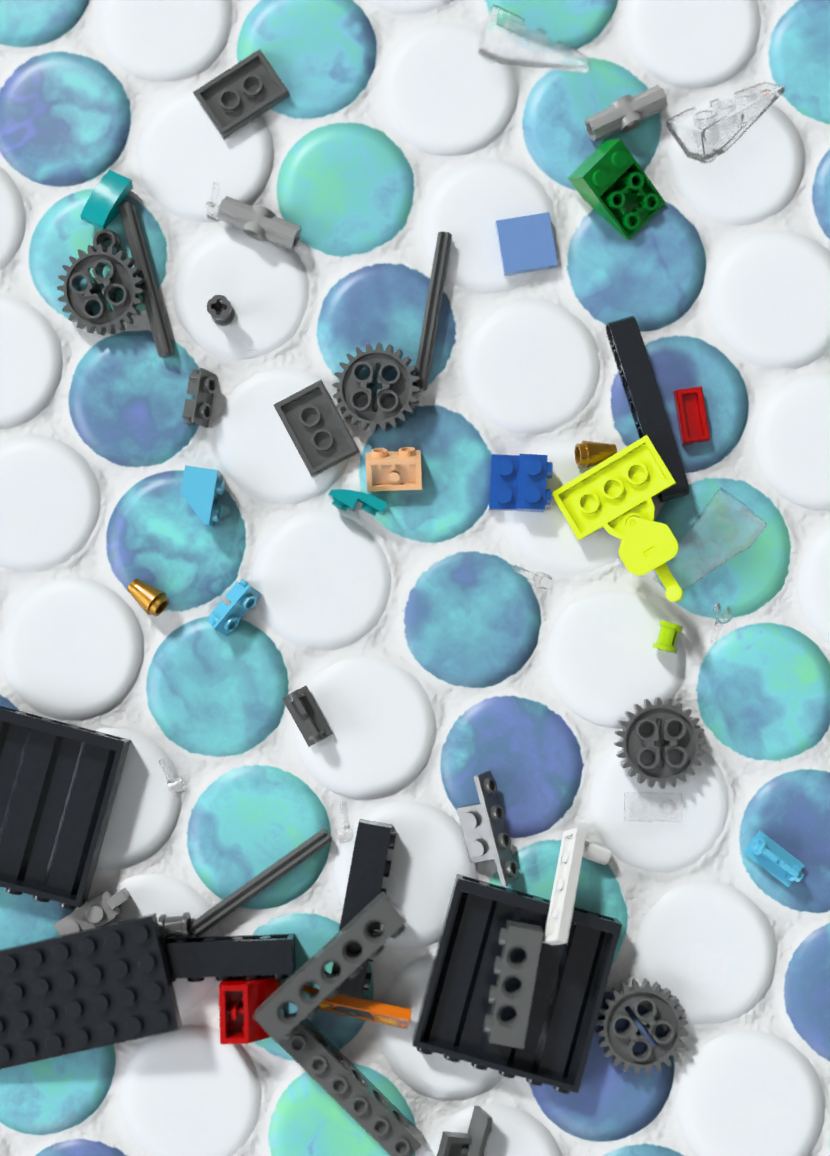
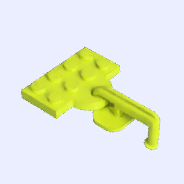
(612, 495)

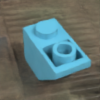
(201, 491)

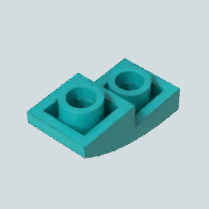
(104, 200)
(350, 499)

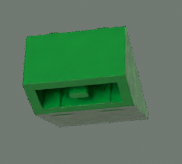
(617, 188)

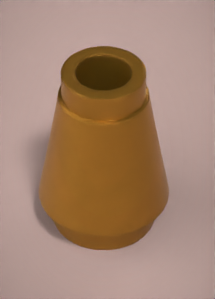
(593, 453)
(148, 597)

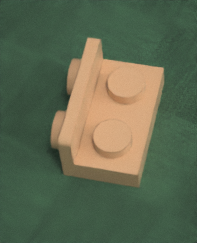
(393, 469)

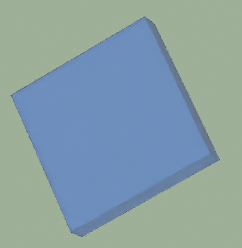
(526, 243)

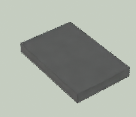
(241, 94)
(316, 428)

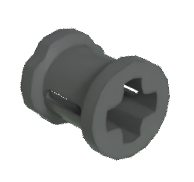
(226, 316)
(175, 926)

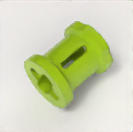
(668, 637)

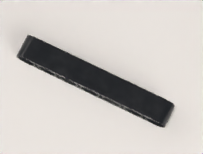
(645, 399)

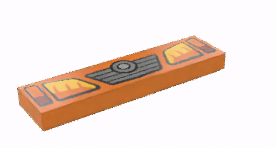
(365, 1009)

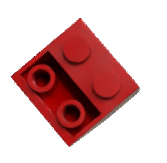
(237, 1008)

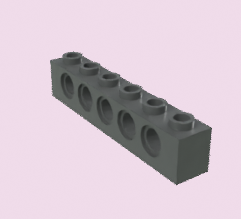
(284, 1025)
(352, 1090)

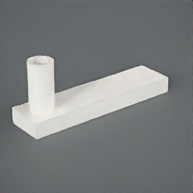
(566, 879)

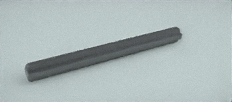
(151, 298)
(432, 308)
(260, 882)

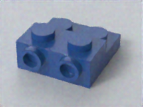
(519, 482)

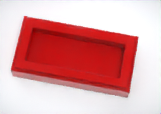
(691, 415)

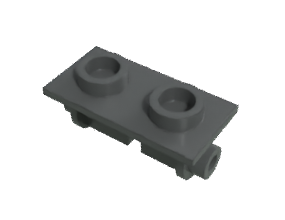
(202, 385)
(307, 716)

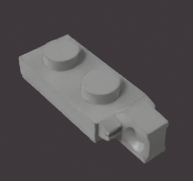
(93, 913)

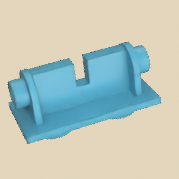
(242, 598)
(774, 859)

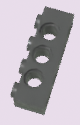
(513, 1030)

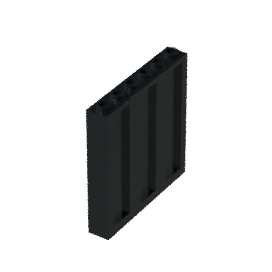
(54, 804)
(565, 992)

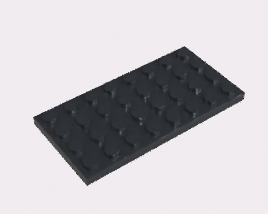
(85, 991)

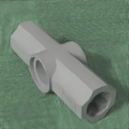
(626, 113)
(259, 222)

